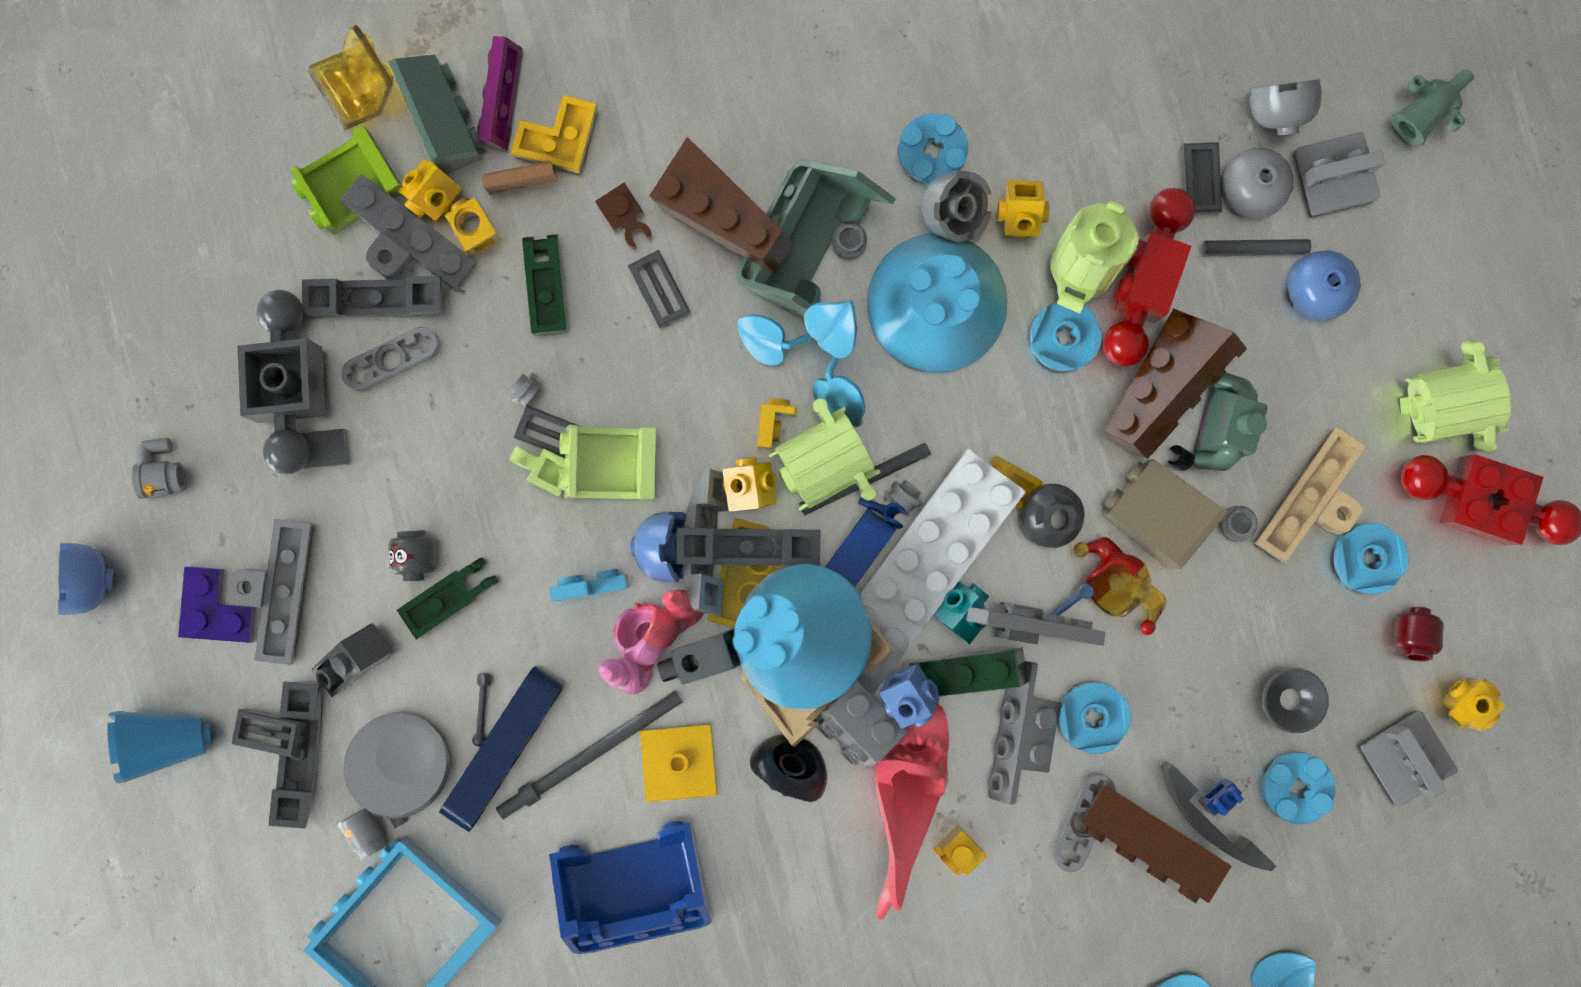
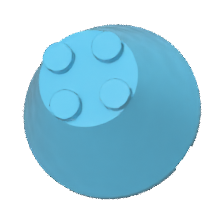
(937, 303)
(803, 636)

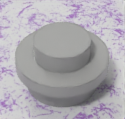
(849, 240)
(525, 388)
(906, 495)
(1239, 523)

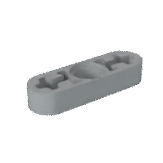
(371, 378)
(1065, 842)

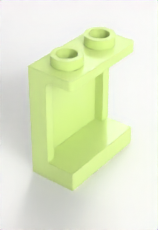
(608, 463)

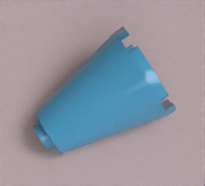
(153, 742)

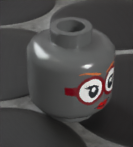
(412, 555)

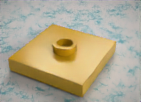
(678, 762)

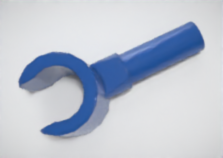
(887, 511)

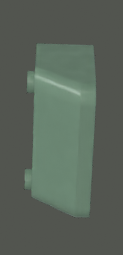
(808, 211)

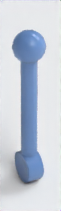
(1085, 591)

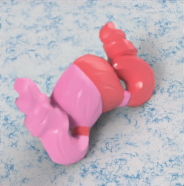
(643, 637)

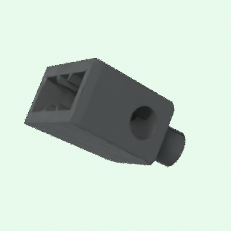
(713, 654)

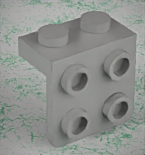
(860, 727)

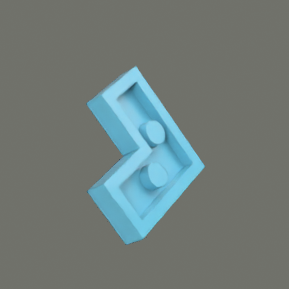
(576, 587)

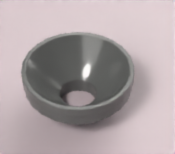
(1039, 508)
(1312, 700)

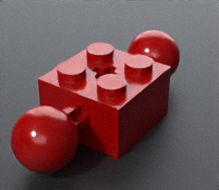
(1151, 277)
(1512, 506)

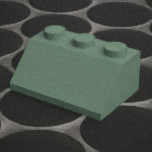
(437, 111)

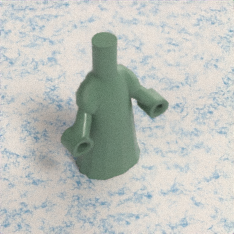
(1424, 114)

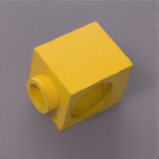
(483, 236)

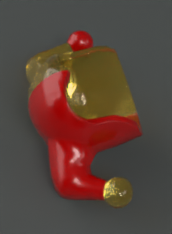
(1122, 583)

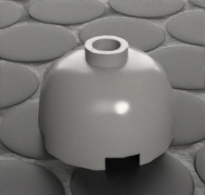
(1286, 105)
(1257, 183)
(956, 205)

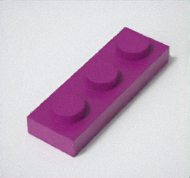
(499, 93)

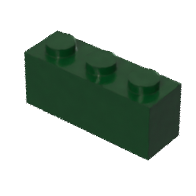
(976, 671)

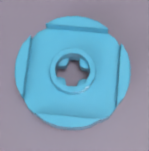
(915, 138)
(1070, 356)
(1382, 541)
(1110, 729)
(1317, 797)

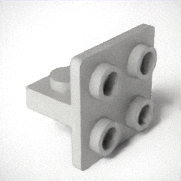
(1339, 173)
(1409, 759)

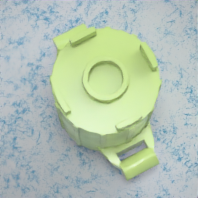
(1092, 253)
(1460, 400)
(826, 459)

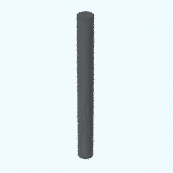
(886, 468)

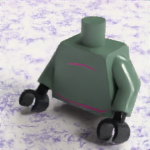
(1229, 427)

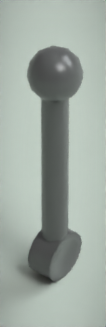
(483, 681)

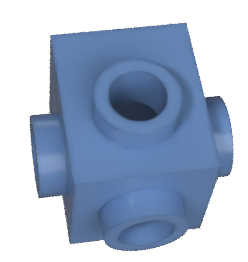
(910, 697)

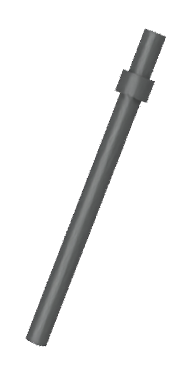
(531, 792)

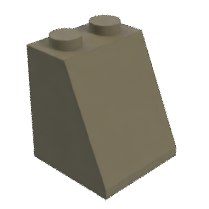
(1163, 514)

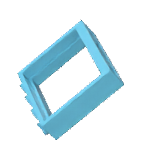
(344, 971)

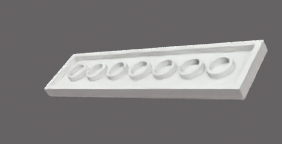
(935, 555)

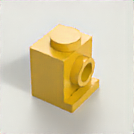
(960, 852)

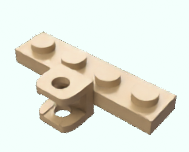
(1316, 498)

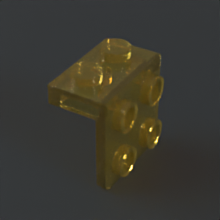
(353, 80)

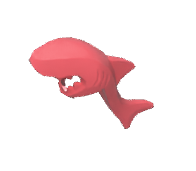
(908, 792)

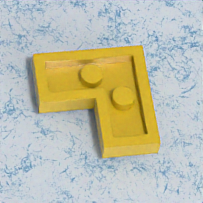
(563, 144)

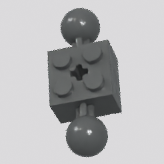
(284, 360)

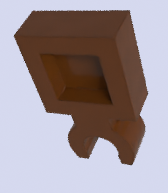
(622, 212)

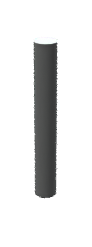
(1281, 246)

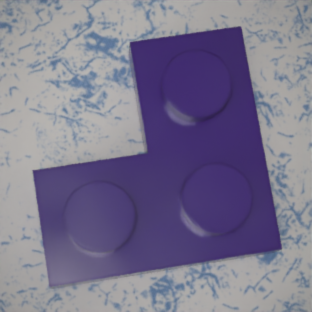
(204, 615)

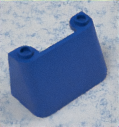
(630, 891)

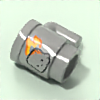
(159, 477)
(365, 833)

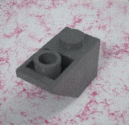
(351, 659)

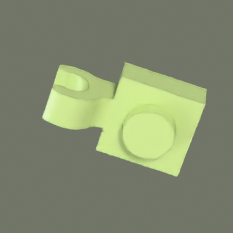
(543, 468)

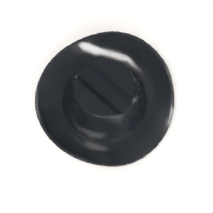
(789, 769)

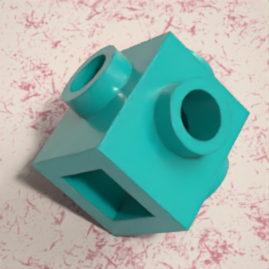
(955, 609)

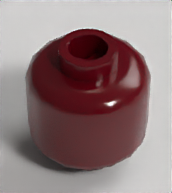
(1418, 634)

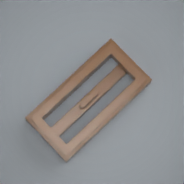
(519, 178)

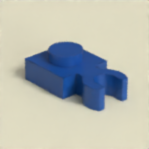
(1221, 798)

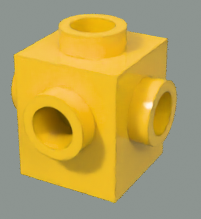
(429, 191)
(1023, 208)
(749, 484)
(1463, 701)

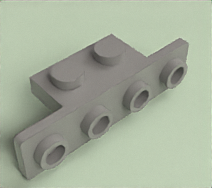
(1023, 738)

